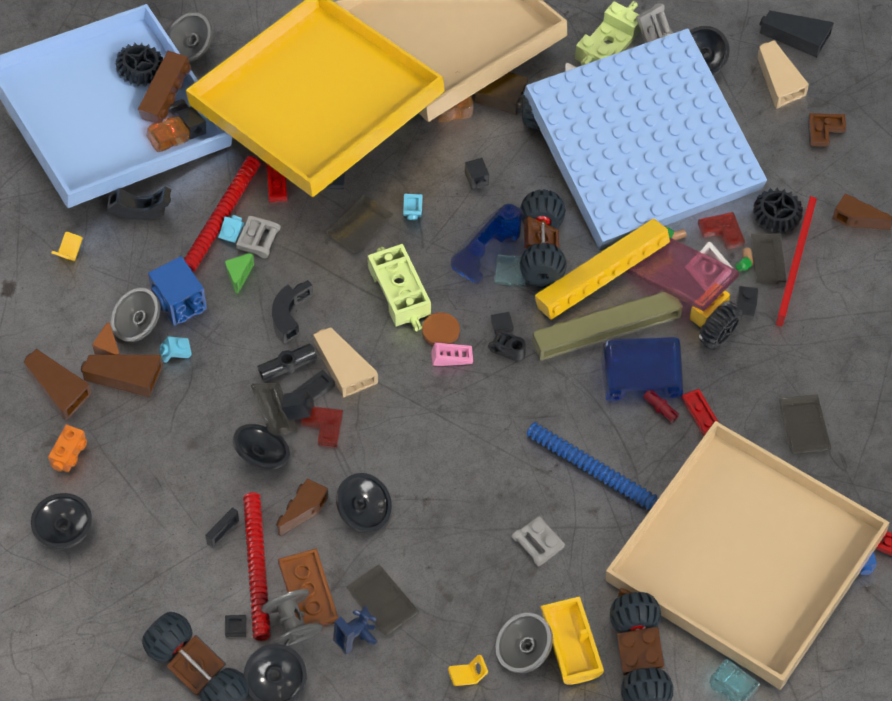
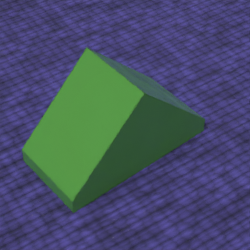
(239, 269)

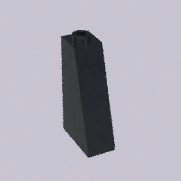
(797, 31)

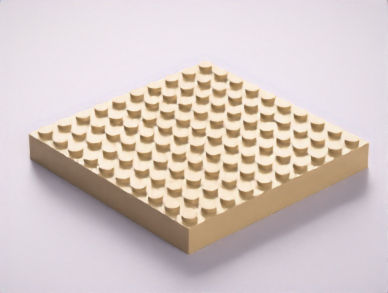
(463, 39)
(748, 553)

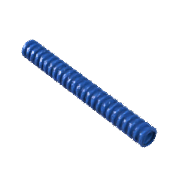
(593, 466)

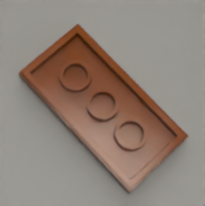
(306, 572)

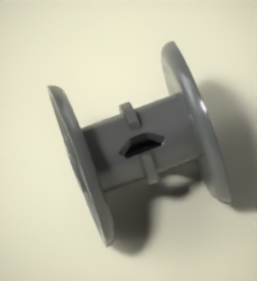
(295, 628)

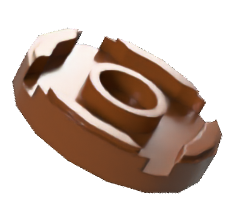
(440, 329)

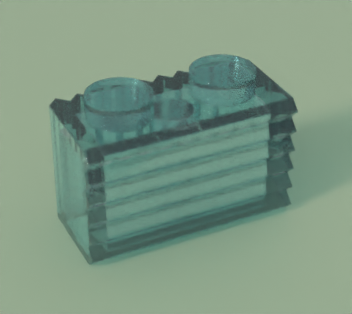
(733, 682)

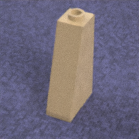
(781, 75)
(344, 364)

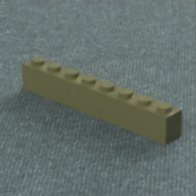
(605, 324)

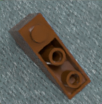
(858, 214)
(306, 504)

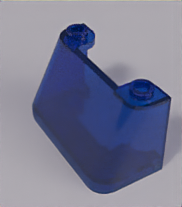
(499, 225)
(642, 366)

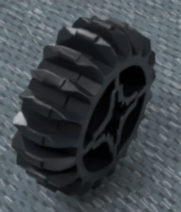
(138, 63)
(767, 206)
(720, 325)

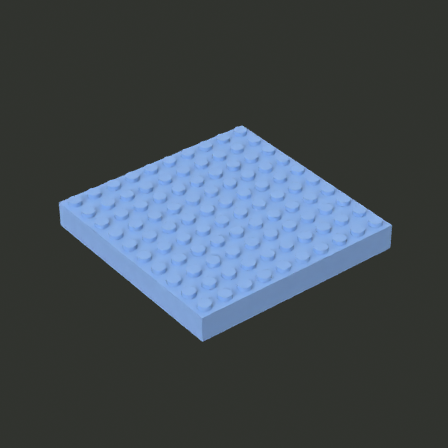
(85, 116)
(644, 137)

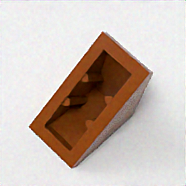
(105, 342)

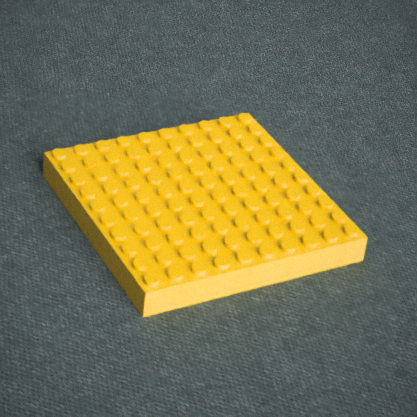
(315, 93)

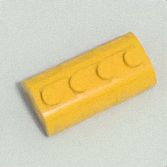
(573, 641)

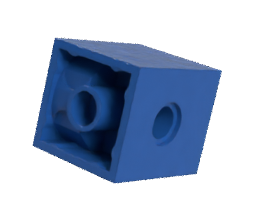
(177, 290)

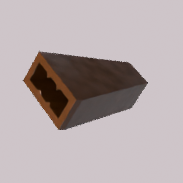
(124, 372)
(57, 383)

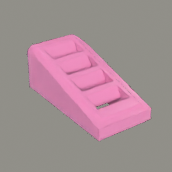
(444, 360)

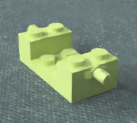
(618, 26)
(406, 300)

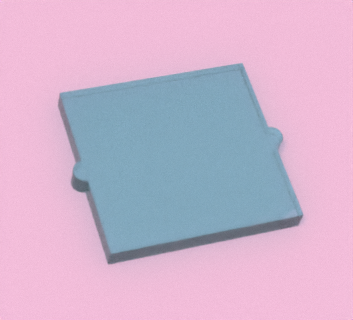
(509, 271)

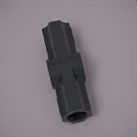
(296, 358)

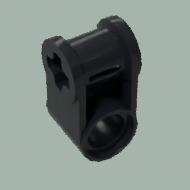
(505, 345)

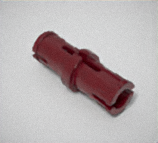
(661, 405)

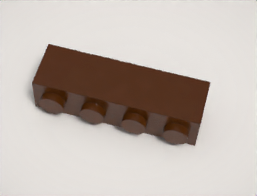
(164, 87)

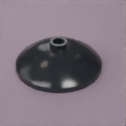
(715, 43)
(259, 447)
(372, 499)
(59, 511)
(286, 685)

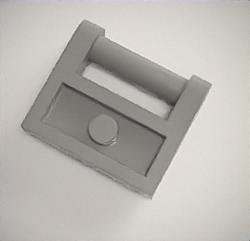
(649, 25)
(252, 234)
(543, 537)

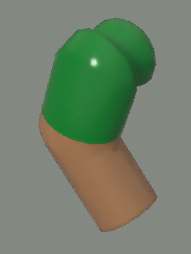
(676, 235)
(746, 262)

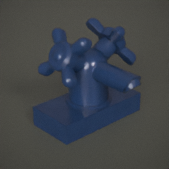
(346, 632)

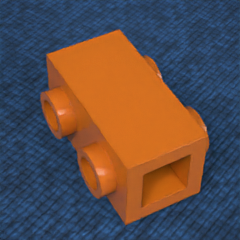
(67, 448)

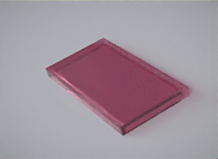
(685, 274)

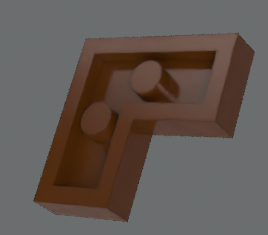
(822, 124)

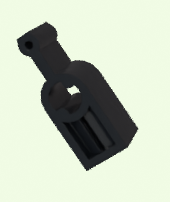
(190, 117)

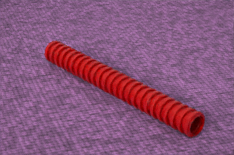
(222, 210)
(256, 565)

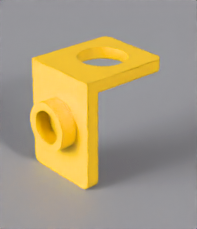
(69, 246)
(467, 673)

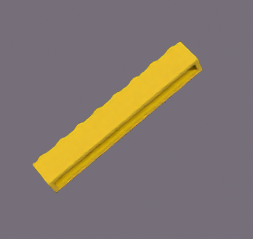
(602, 268)

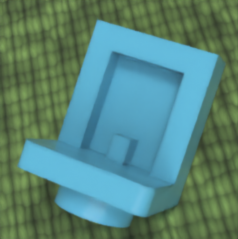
(412, 206)
(231, 228)
(175, 347)

